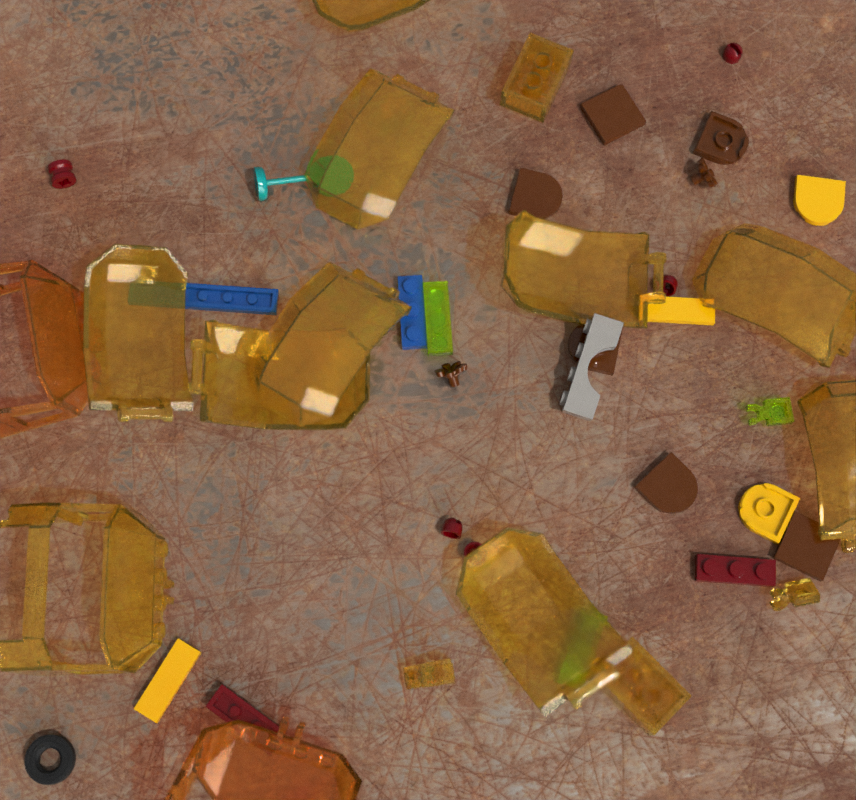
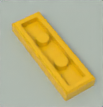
(681, 311)
(167, 680)

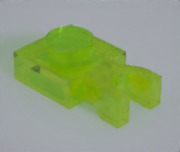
(774, 411)

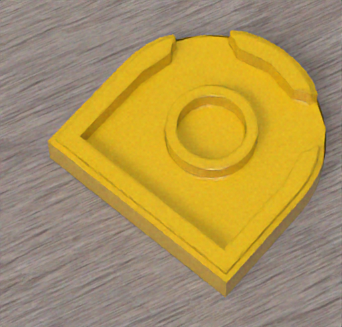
(818, 199)
(767, 510)

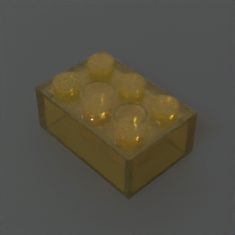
(536, 77)
(646, 690)

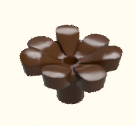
(704, 174)
(451, 372)

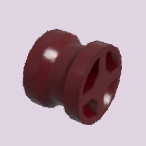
(61, 174)

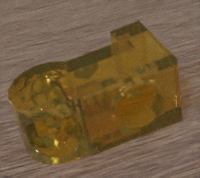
(429, 674)

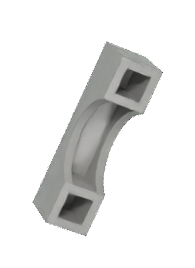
(601, 336)

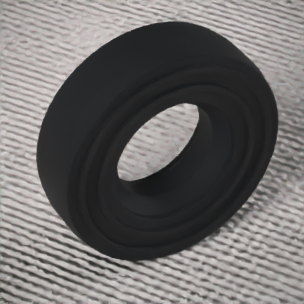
(66, 764)

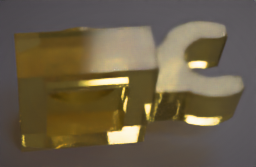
(797, 592)

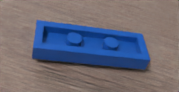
(414, 325)

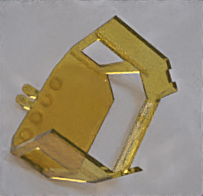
(129, 591)

